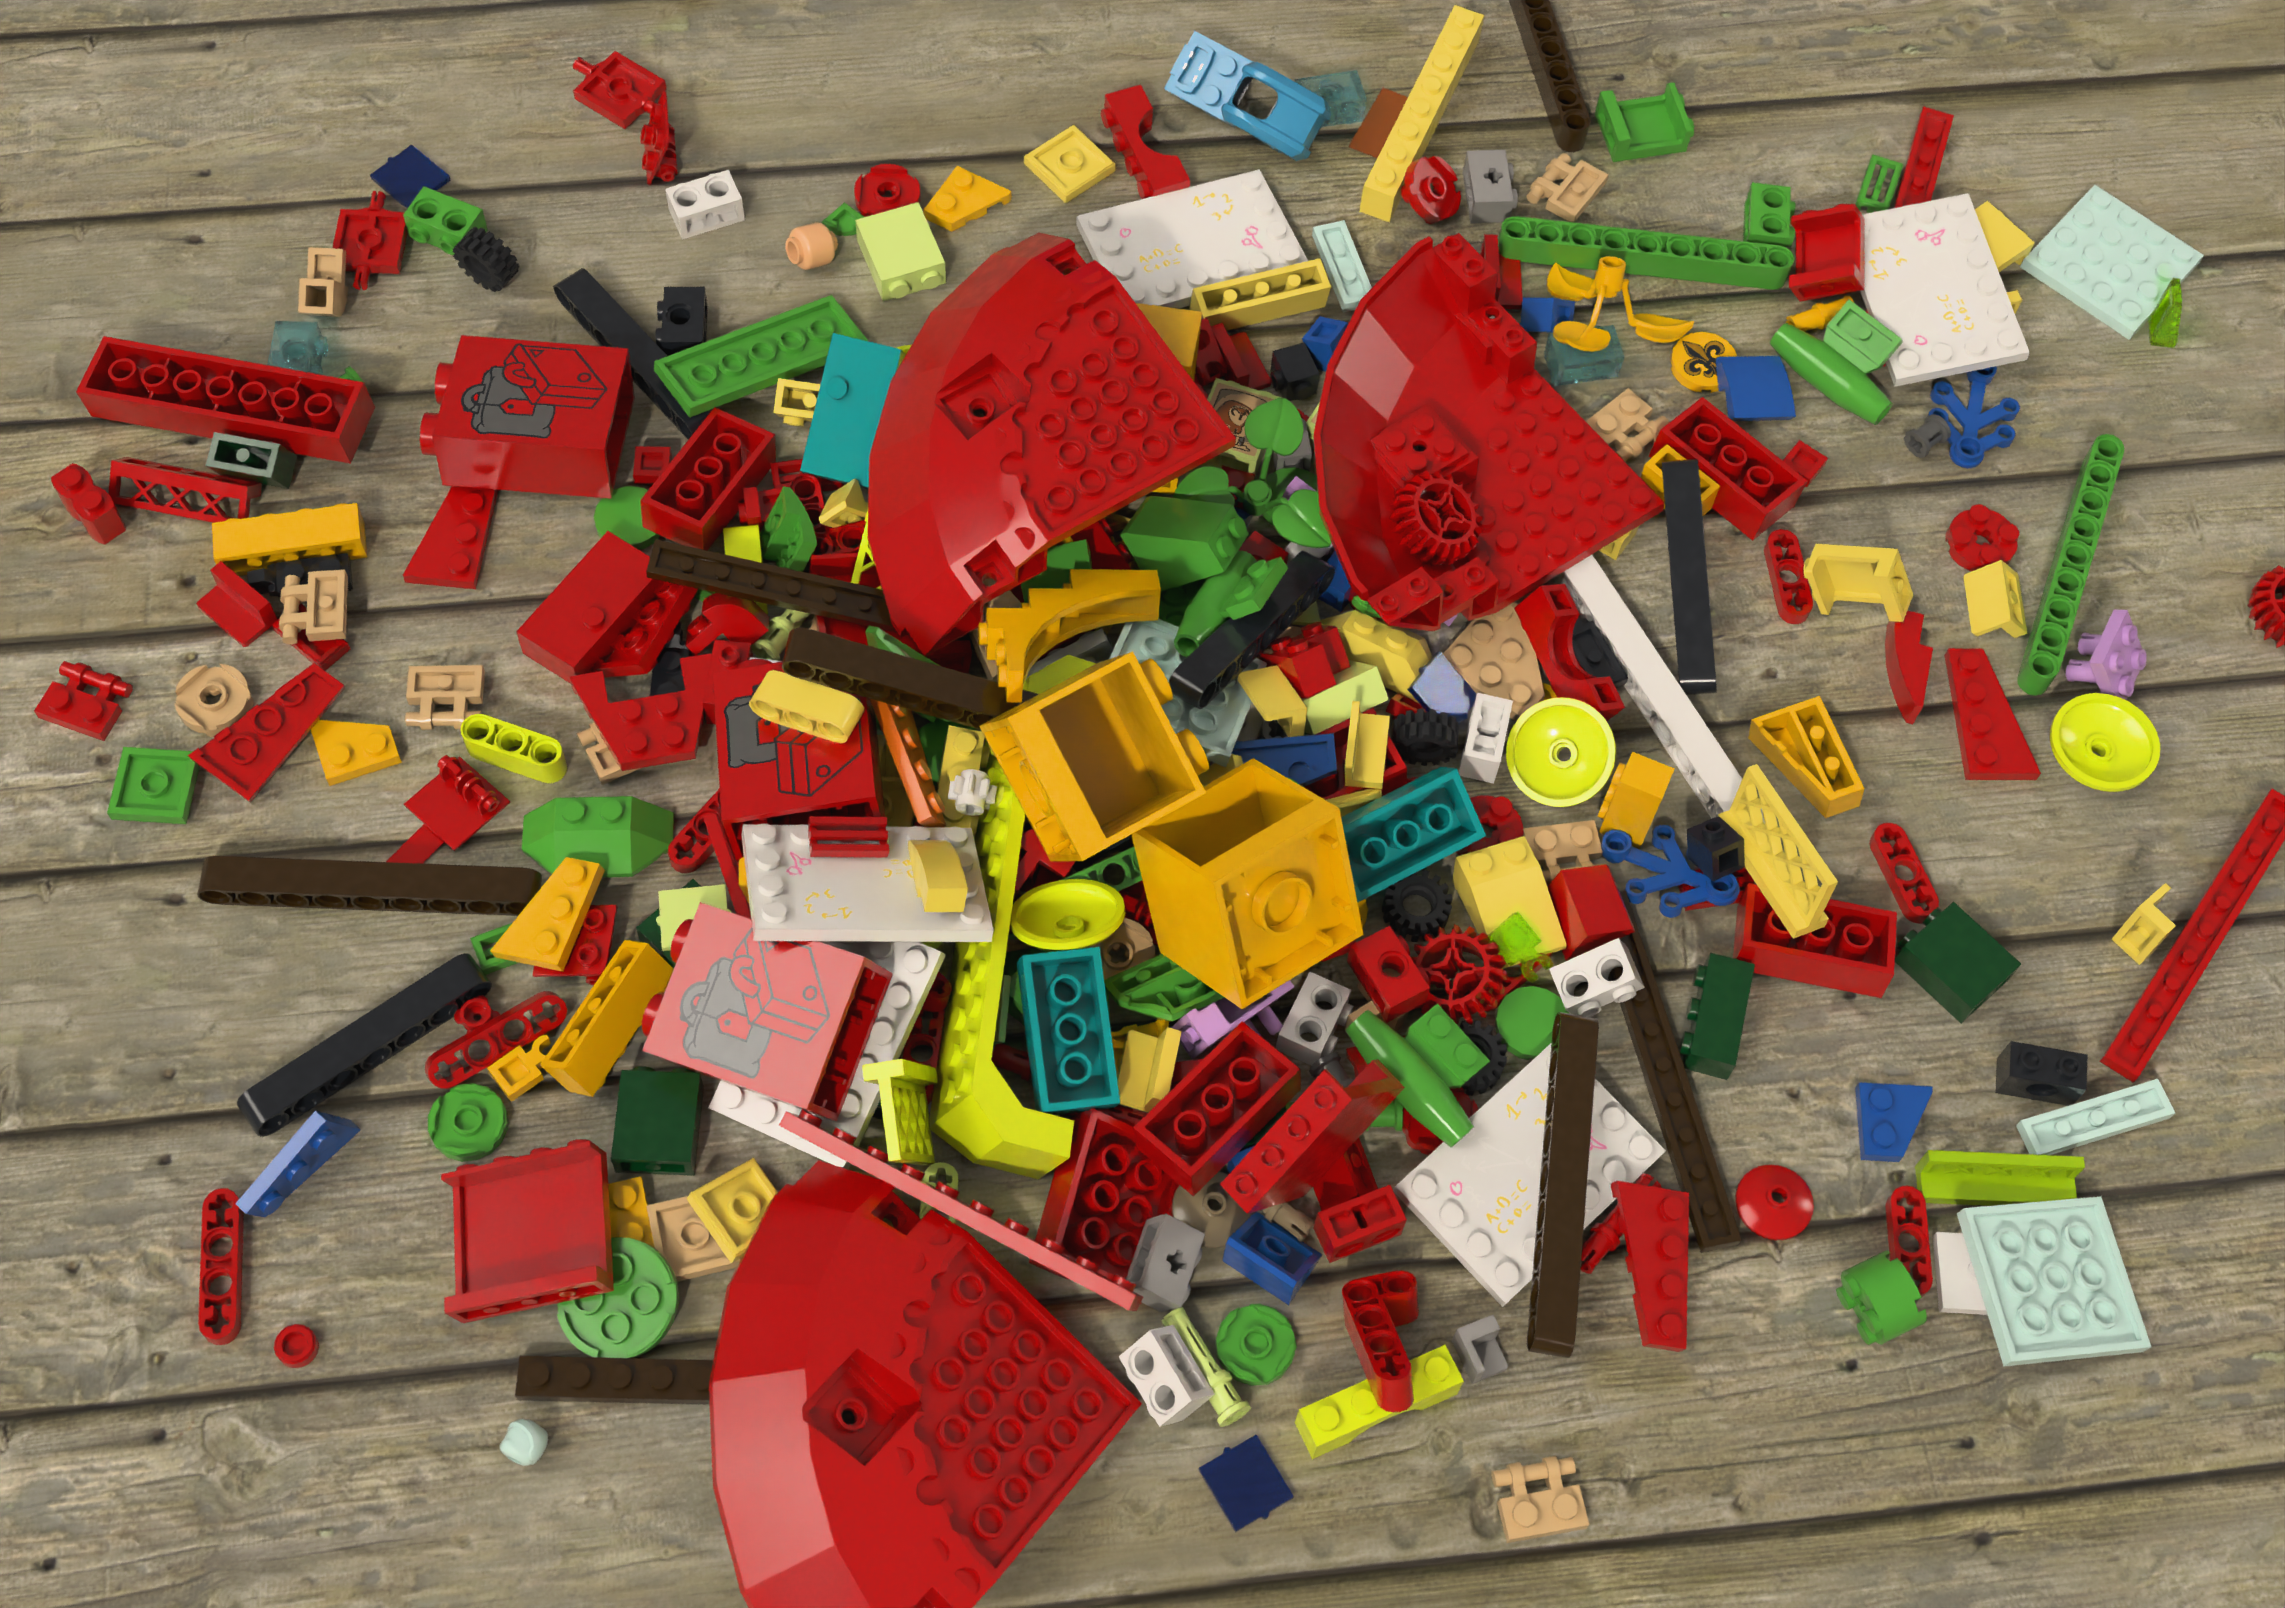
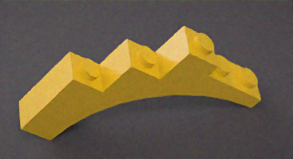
(1052, 615)

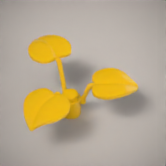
(1607, 282)

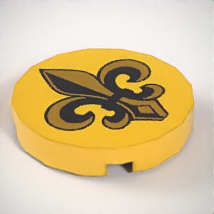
(1695, 361)

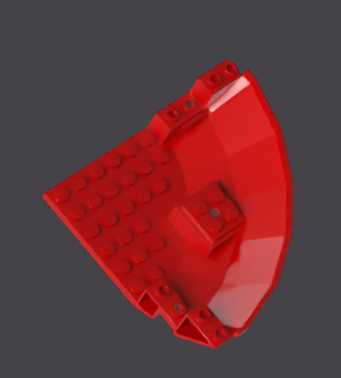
(1444, 376)
(1075, 427)
(959, 1392)

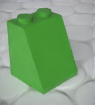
(1184, 538)

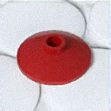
(1763, 1213)

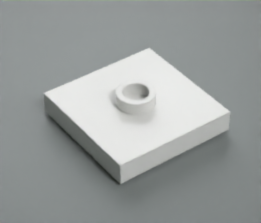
(1955, 1276)

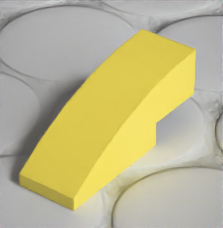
(938, 875)

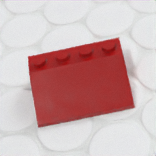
(1103, 1195)

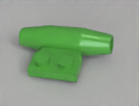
(1839, 363)
(1228, 595)
(1428, 1065)

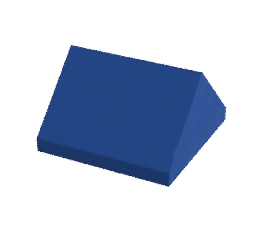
(1270, 1257)

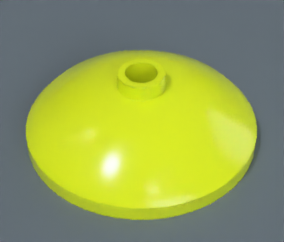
(2114, 730)
(1536, 745)
(1067, 914)

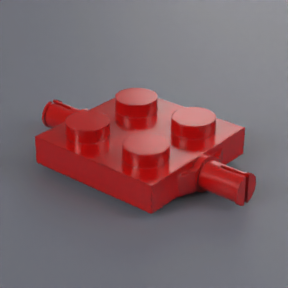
(617, 88)
(371, 239)

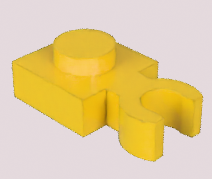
(520, 1070)

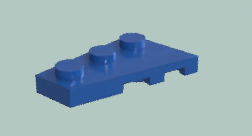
(1298, 758)
(301, 1157)

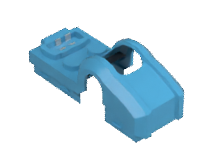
(1217, 80)

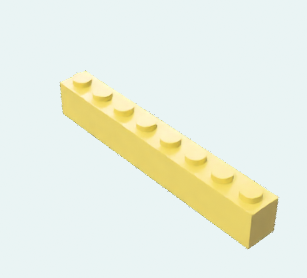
(1421, 112)

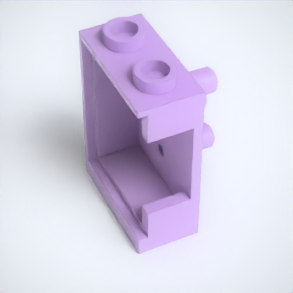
(1215, 1021)

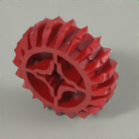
(1426, 522)
(2266, 608)
(1485, 978)

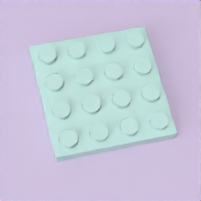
(2110, 261)
(1214, 725)
(2053, 1281)

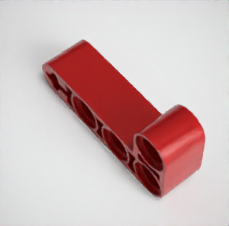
(1371, 1313)

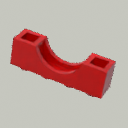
(1130, 118)
(1549, 622)

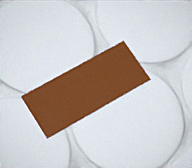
(1378, 123)

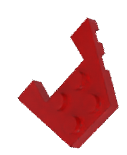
(651, 727)

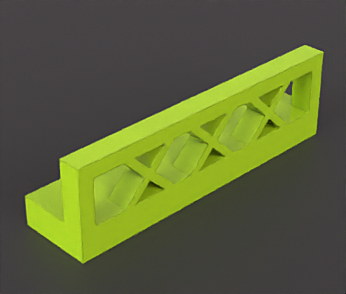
(1996, 1177)

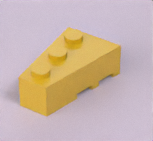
(1810, 755)
(1634, 797)

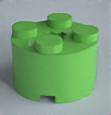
(1882, 1298)

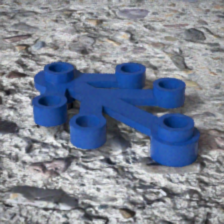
(1973, 419)
(1672, 873)

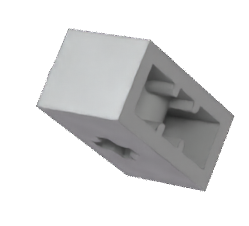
(1488, 186)
(1165, 1262)

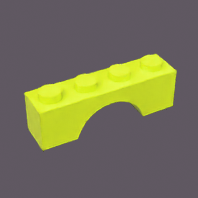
(1351, 1411)

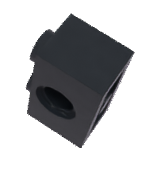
(683, 319)
(2041, 1073)

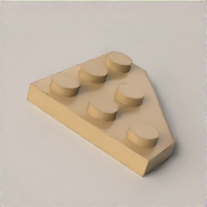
(1499, 660)

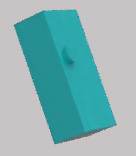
(849, 409)
(1409, 830)
(1068, 1031)

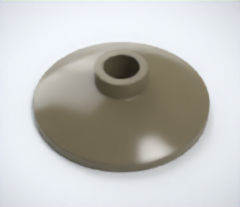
(1214, 1224)

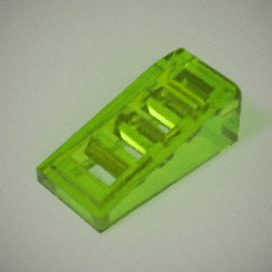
(2166, 316)

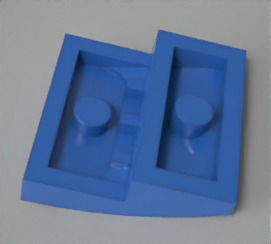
(1755, 388)

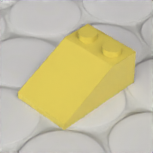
(1508, 881)

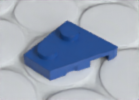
(1888, 1118)

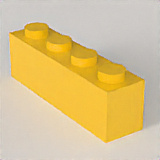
(289, 536)
(607, 1018)

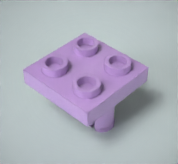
(2114, 659)

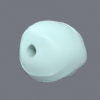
(524, 1442)

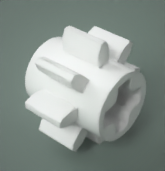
(972, 792)

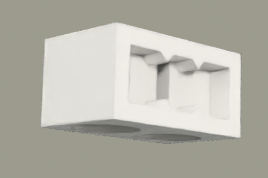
(705, 204)
(1485, 738)
(1595, 968)
(1308, 1017)
(1167, 1375)

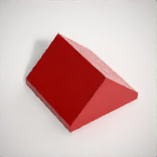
(1589, 908)

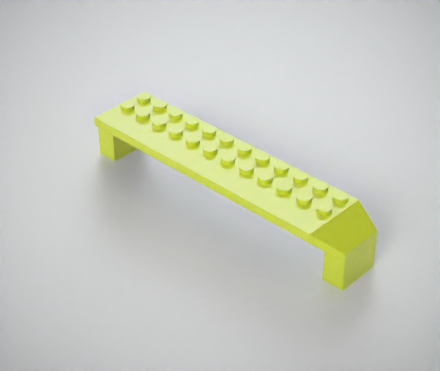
(972, 1101)

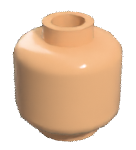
(811, 246)

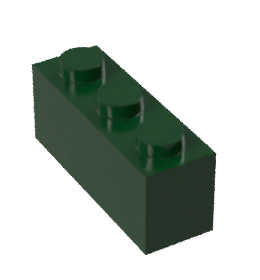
(1717, 1015)

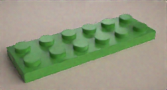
(754, 356)

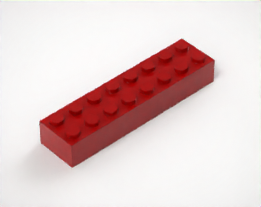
(226, 396)

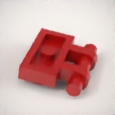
(79, 710)

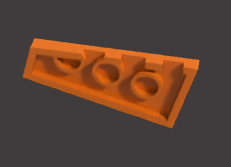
(911, 763)

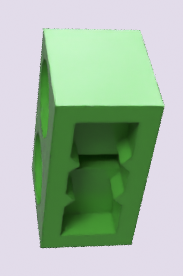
(1768, 215)
(441, 219)

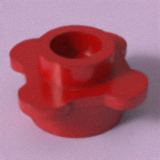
(471, 1008)

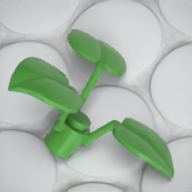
(1277, 429)

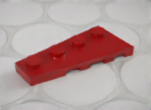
(455, 540)

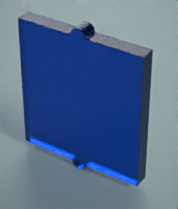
(407, 174)
(1443, 689)
(1245, 1483)

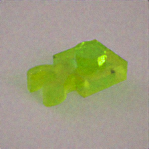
(1517, 944)

